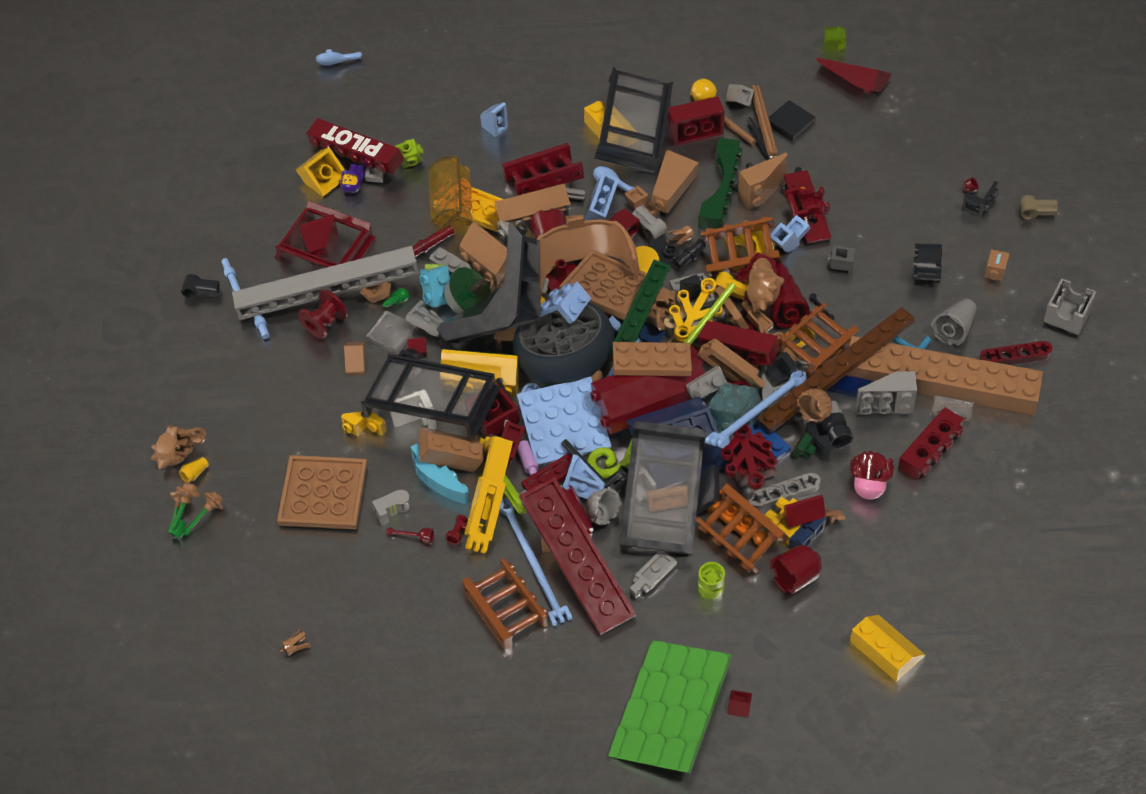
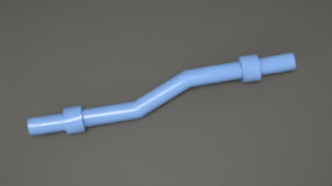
(231, 276)

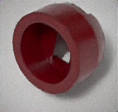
(971, 185)

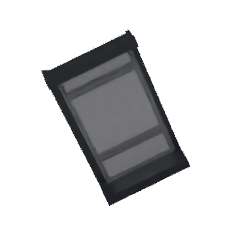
(634, 121)
(433, 392)
(662, 487)

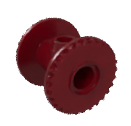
(324, 315)

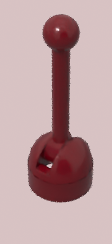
(425, 535)

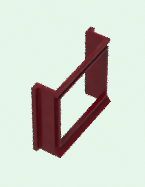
(356, 250)

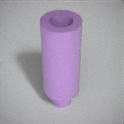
(527, 458)

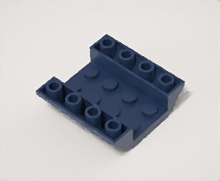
(688, 414)

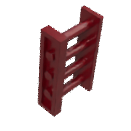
(540, 161)

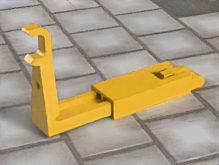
(488, 493)

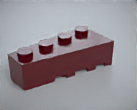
(752, 346)

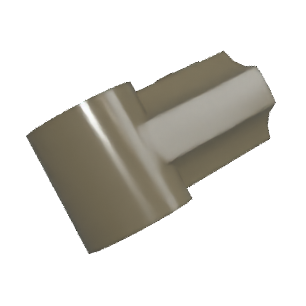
(1031, 207)

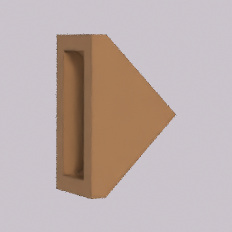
(355, 357)

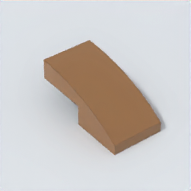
(638, 197)

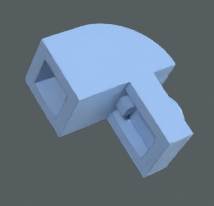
(789, 236)

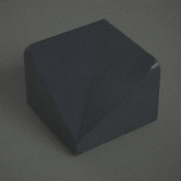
(692, 285)

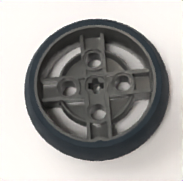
(561, 351)

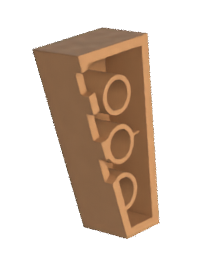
(525, 205)

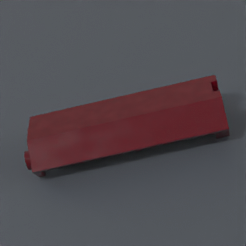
(635, 395)

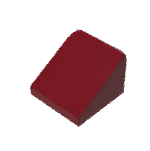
(739, 703)

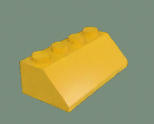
(501, 365)

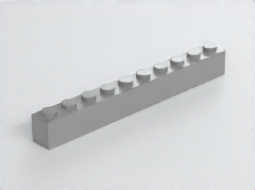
(337, 279)

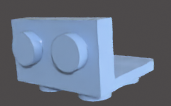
(568, 301)

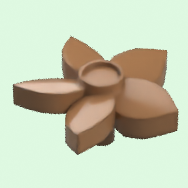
(835, 514)

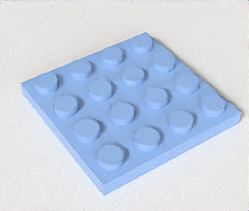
(562, 414)

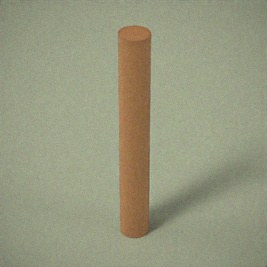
(739, 131)

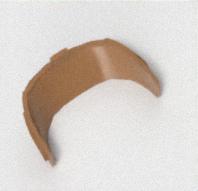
(579, 237)

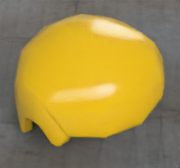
(703, 89)

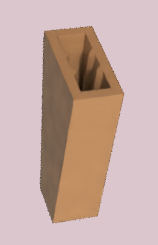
(673, 180)

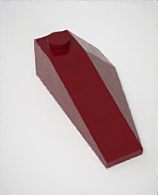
(861, 77)

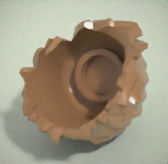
(815, 405)

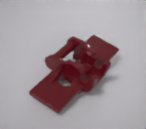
(812, 203)

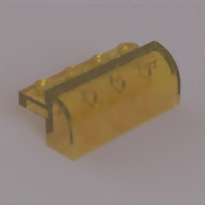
(450, 192)

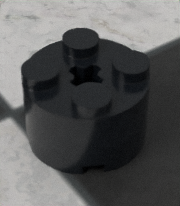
(928, 262)

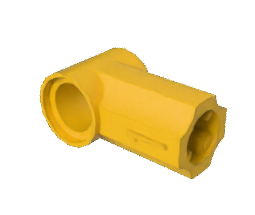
(724, 279)

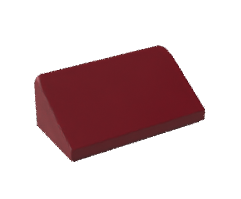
(804, 511)

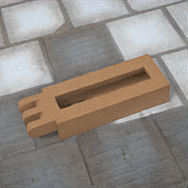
(730, 363)

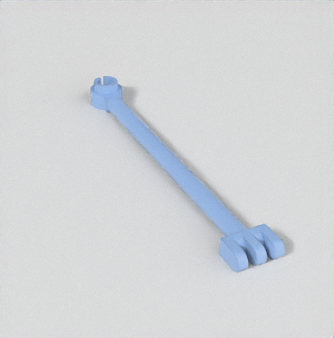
(722, 439)
(556, 610)

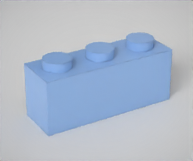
(601, 197)

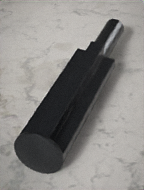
(757, 133)

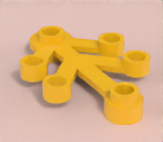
(692, 313)

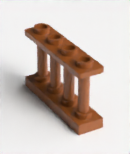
(735, 264)
(825, 355)
(759, 522)
(494, 619)

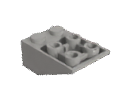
(888, 395)

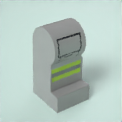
(390, 505)

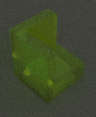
(835, 34)

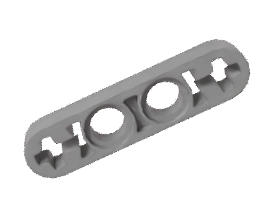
(782, 489)

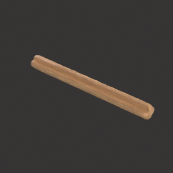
(764, 122)

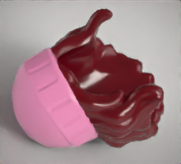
(871, 474)

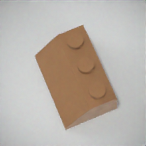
(484, 253)
(449, 450)

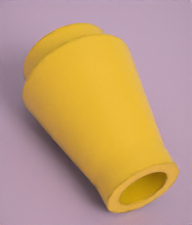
(192, 470)

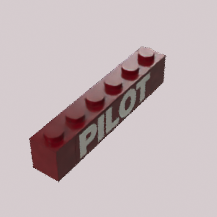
(355, 146)

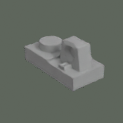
(706, 383)

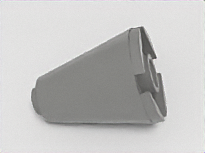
(955, 322)

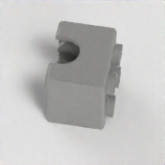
(1068, 308)

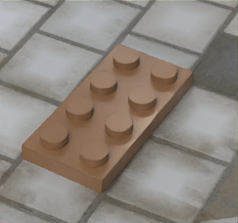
(651, 359)

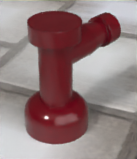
(453, 536)

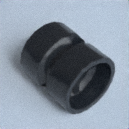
(837, 430)

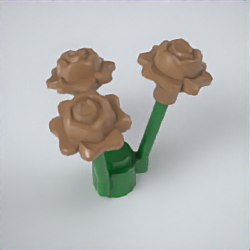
(184, 495)

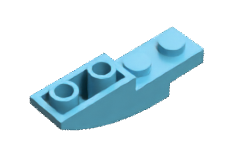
(440, 479)

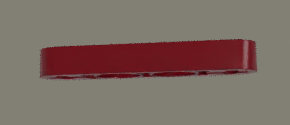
(1014, 351)

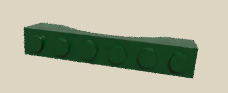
(712, 209)

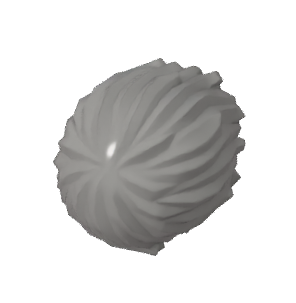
(603, 506)

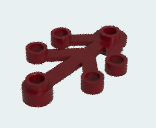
(748, 453)

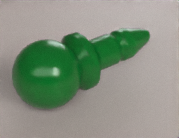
(397, 297)

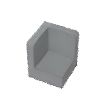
(739, 94)

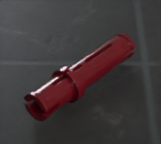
(424, 245)

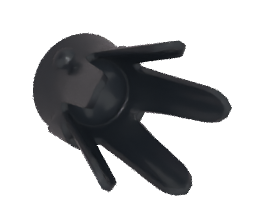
(621, 475)

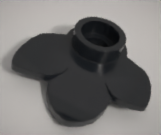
(663, 248)

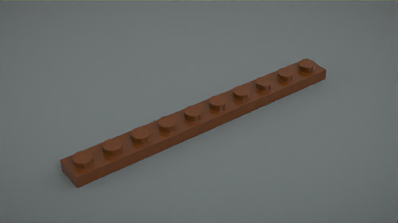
(838, 367)

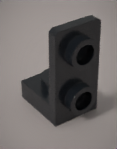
(978, 205)

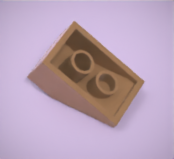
(761, 180)

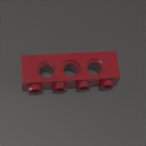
(921, 453)

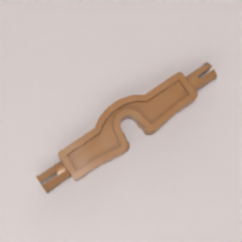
(764, 324)

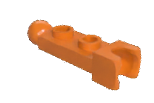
(744, 525)

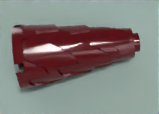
(790, 303)

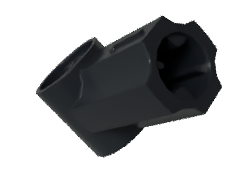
(194, 286)

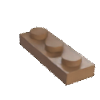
(731, 310)

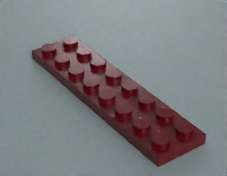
(577, 556)

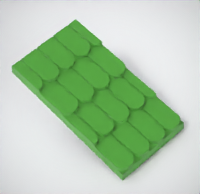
(670, 706)

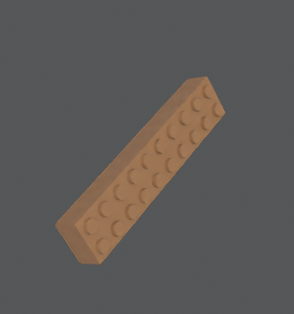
(957, 376)

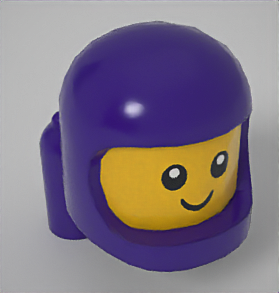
(352, 179)

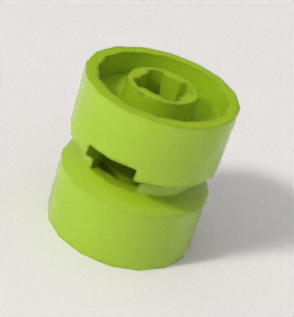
(711, 580)

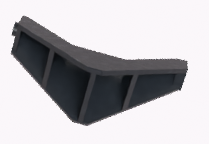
(514, 299)

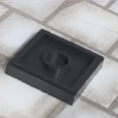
(791, 119)
(708, 489)

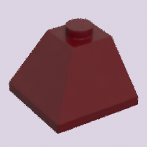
(320, 236)

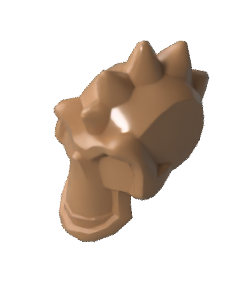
(763, 285)
(661, 307)
(176, 445)

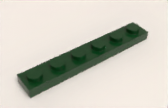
(643, 303)

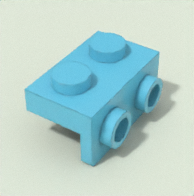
(434, 284)

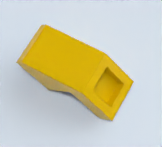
(356, 424)

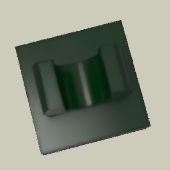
(803, 447)

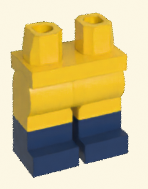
(799, 534)

